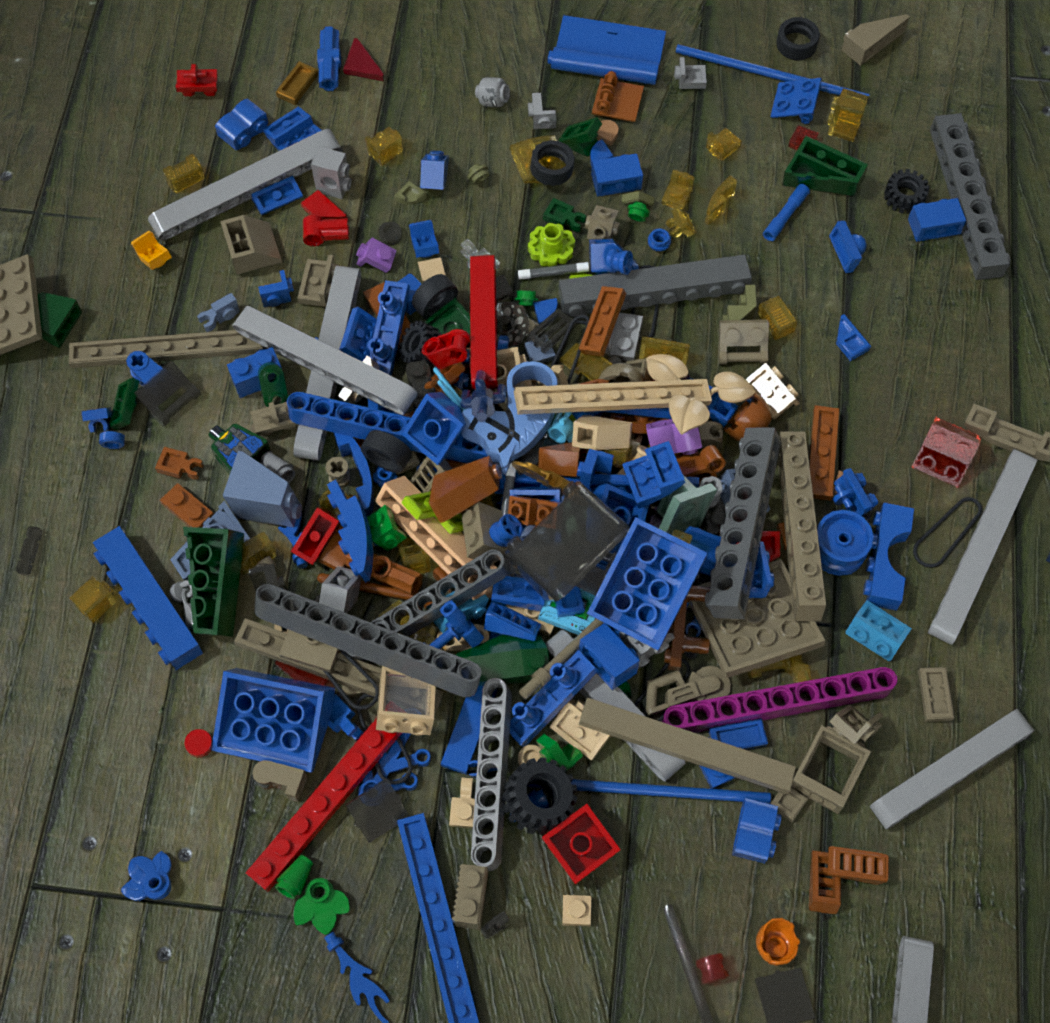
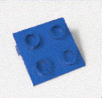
(796, 99)

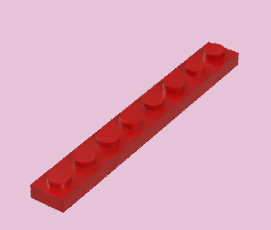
(321, 806)

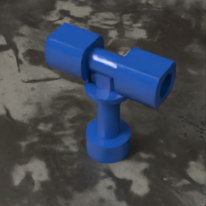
(457, 627)

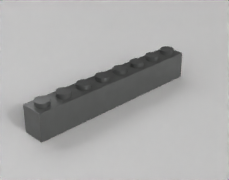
(658, 284)

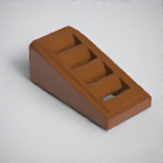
(875, 865)
(820, 899)

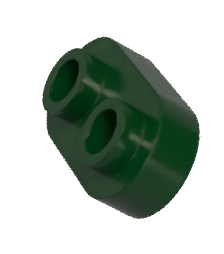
(273, 387)

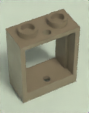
(816, 790)

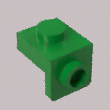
(384, 529)
(551, 750)

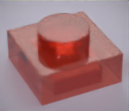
(799, 135)

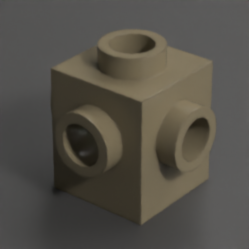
(602, 223)

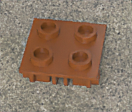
(617, 98)

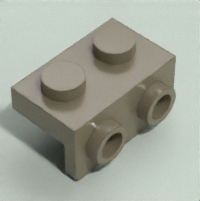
(317, 282)
(853, 726)

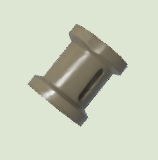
(338, 470)

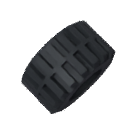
(555, 782)

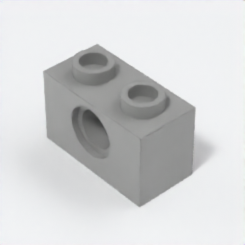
(331, 172)
(340, 589)

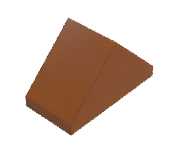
(560, 458)

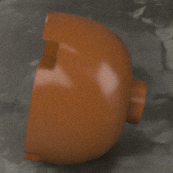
(751, 415)

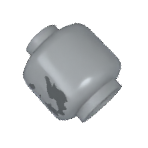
(492, 92)

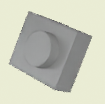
(690, 75)
(541, 118)

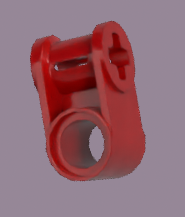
(447, 348)

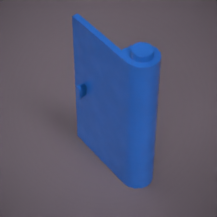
(602, 47)

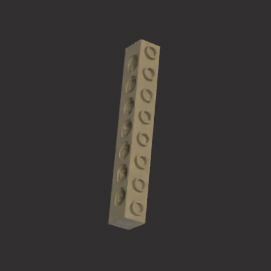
(800, 528)

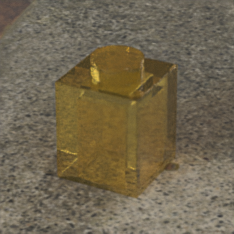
(93, 599)

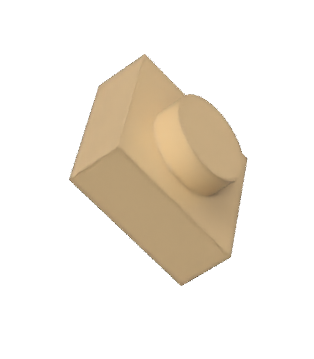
(576, 910)

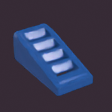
(509, 622)

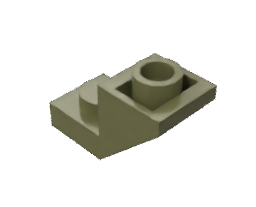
(746, 306)

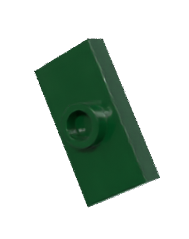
(124, 404)

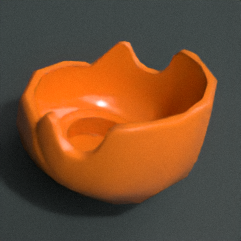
(777, 942)

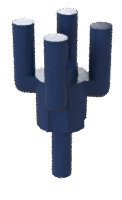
(482, 399)

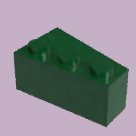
(824, 169)

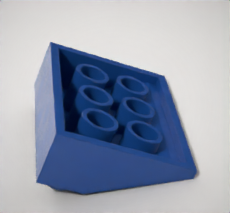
(647, 583)
(272, 718)

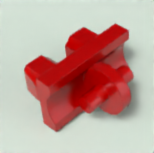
(197, 81)

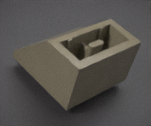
(250, 243)

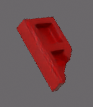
(321, 206)

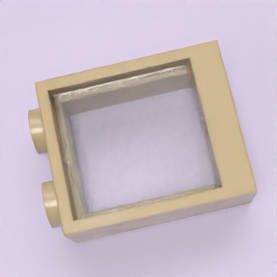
(404, 704)

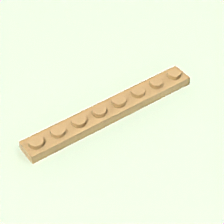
(607, 396)

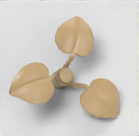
(689, 413)

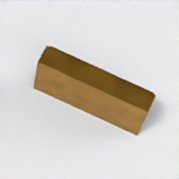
(297, 83)

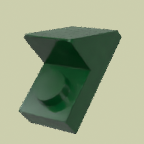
(582, 136)

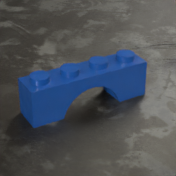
(886, 585)

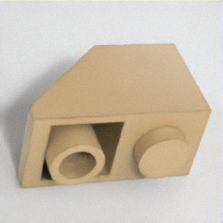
(601, 433)

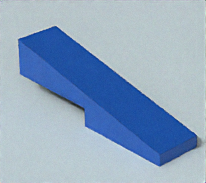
(517, 593)

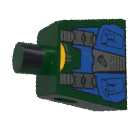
(236, 439)

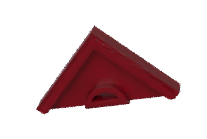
(361, 64)

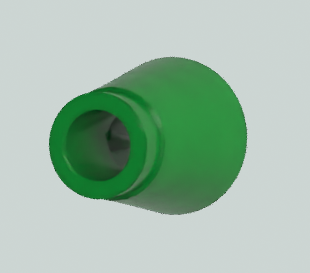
(294, 877)

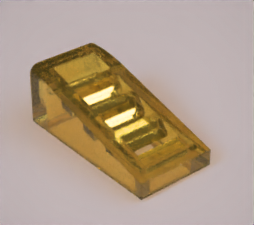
(417, 562)

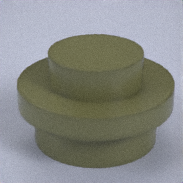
(478, 173)

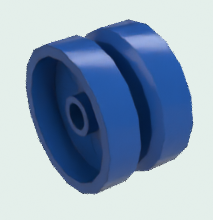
(843, 542)

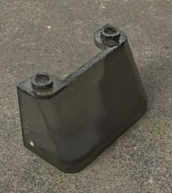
(566, 542)

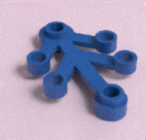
(390, 763)

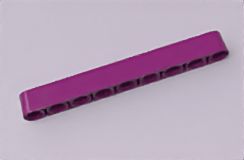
(790, 694)

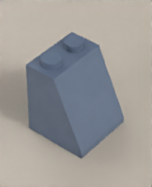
(260, 494)

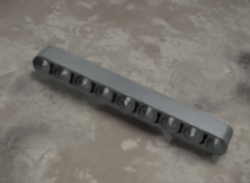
(367, 640)

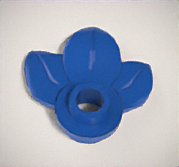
(145, 875)

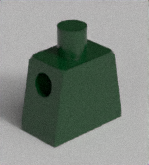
(57, 317)

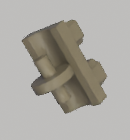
(272, 419)

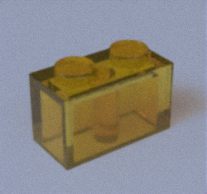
(847, 114)

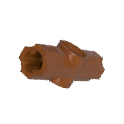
(395, 576)

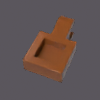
(450, 373)

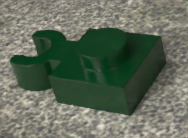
(563, 213)

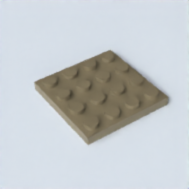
(18, 304)
(765, 633)

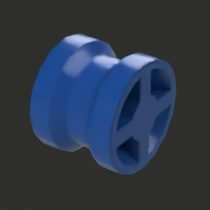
(619, 261)
(505, 529)

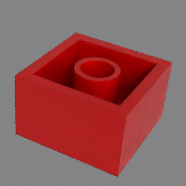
(581, 844)

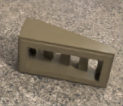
(425, 468)

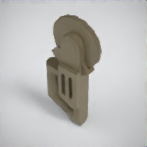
(704, 684)

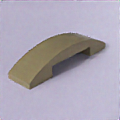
(1007, 435)

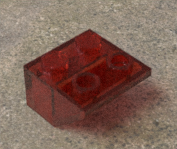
(947, 452)

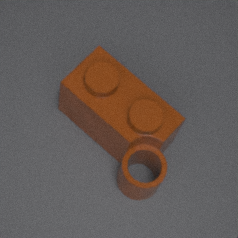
(701, 465)

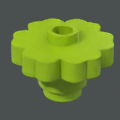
(551, 245)

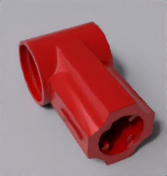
(319, 230)

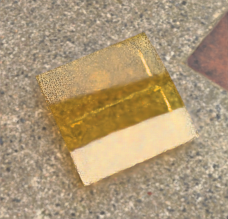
(522, 156)

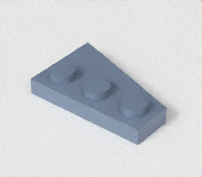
(221, 520)

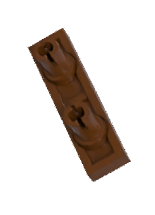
(681, 642)

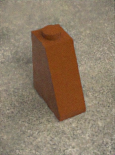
(463, 487)

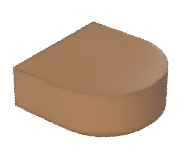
(608, 132)

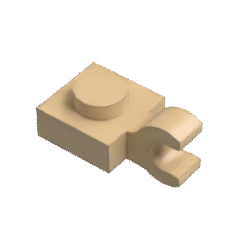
(463, 808)

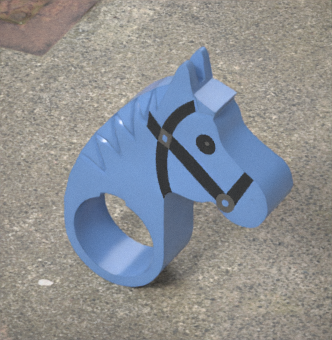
(506, 433)

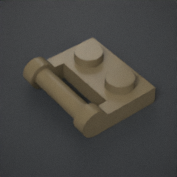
(743, 334)

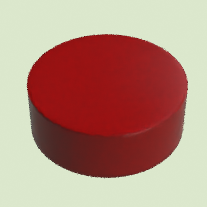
(198, 743)

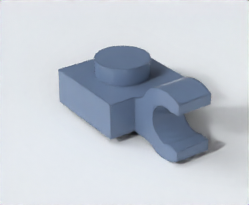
(221, 310)

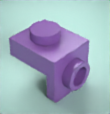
(376, 254)

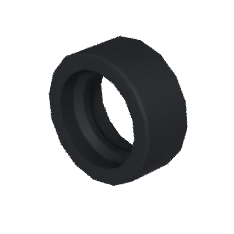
(802, 26)
(554, 149)
(434, 295)
(386, 451)

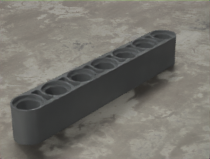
(437, 591)

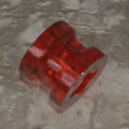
(712, 969)

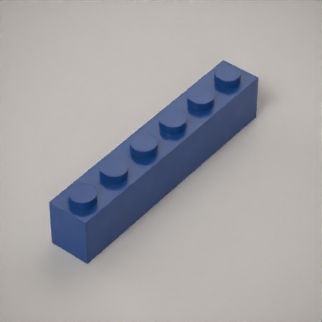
(147, 598)

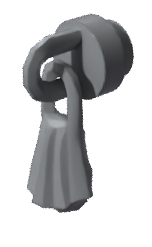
(180, 593)

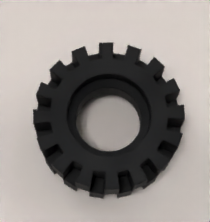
(909, 181)
(414, 340)

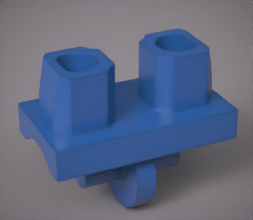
(851, 493)

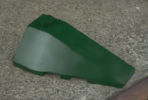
(508, 658)

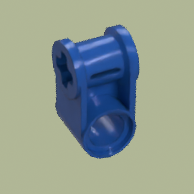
(142, 366)

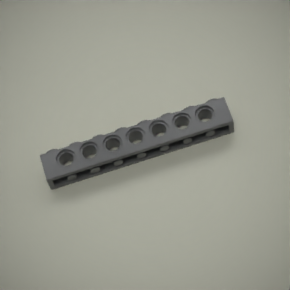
(965, 182)
(753, 481)

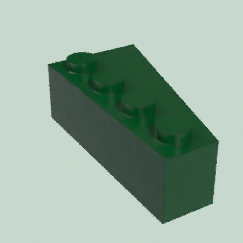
(214, 578)

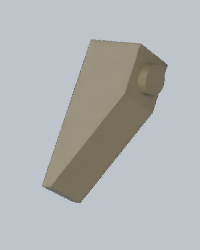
(872, 37)

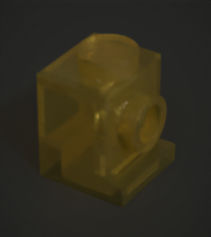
(384, 145)

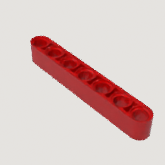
(483, 319)

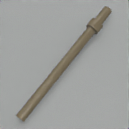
(542, 675)

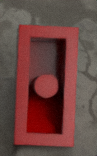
(316, 535)

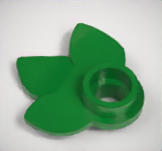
(320, 910)

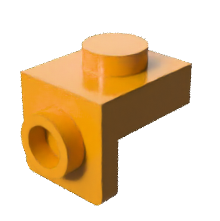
(150, 251)

